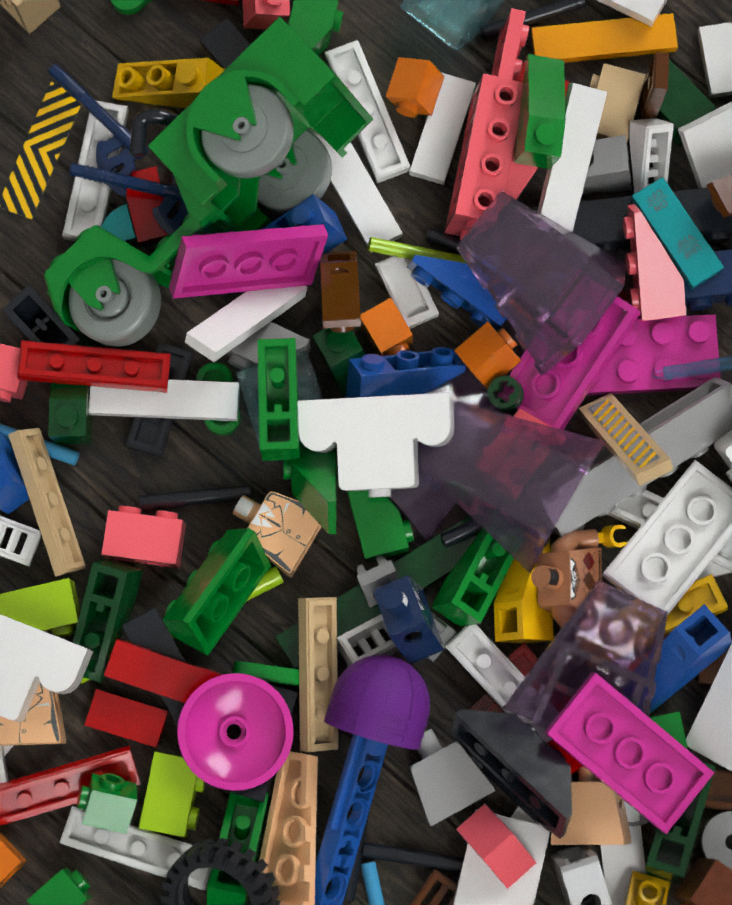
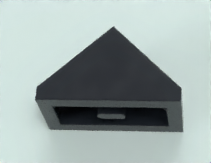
(37, 319)

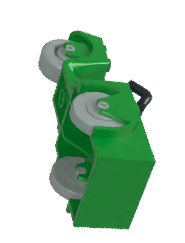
(228, 150)

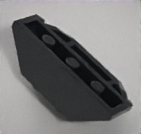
(519, 764)

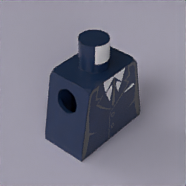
(407, 611)

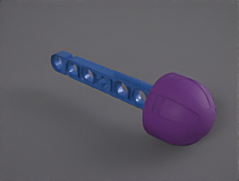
(381, 705)

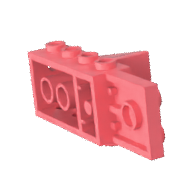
(491, 134)

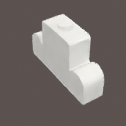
(377, 436)
(32, 658)

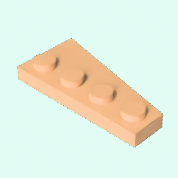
(291, 830)

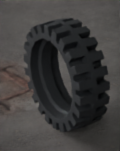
(222, 858)

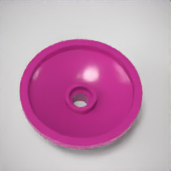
(263, 724)

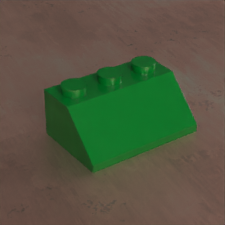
(217, 590)

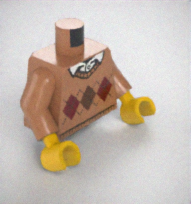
(571, 570)

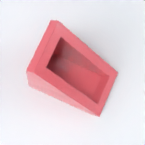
(496, 845)

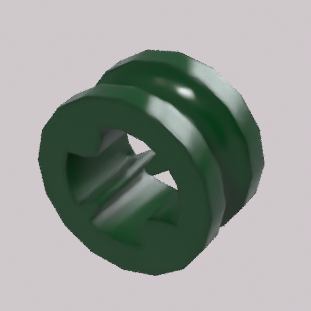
(515, 398)

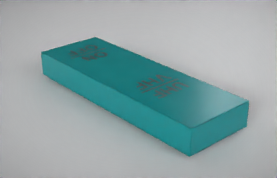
(677, 233)

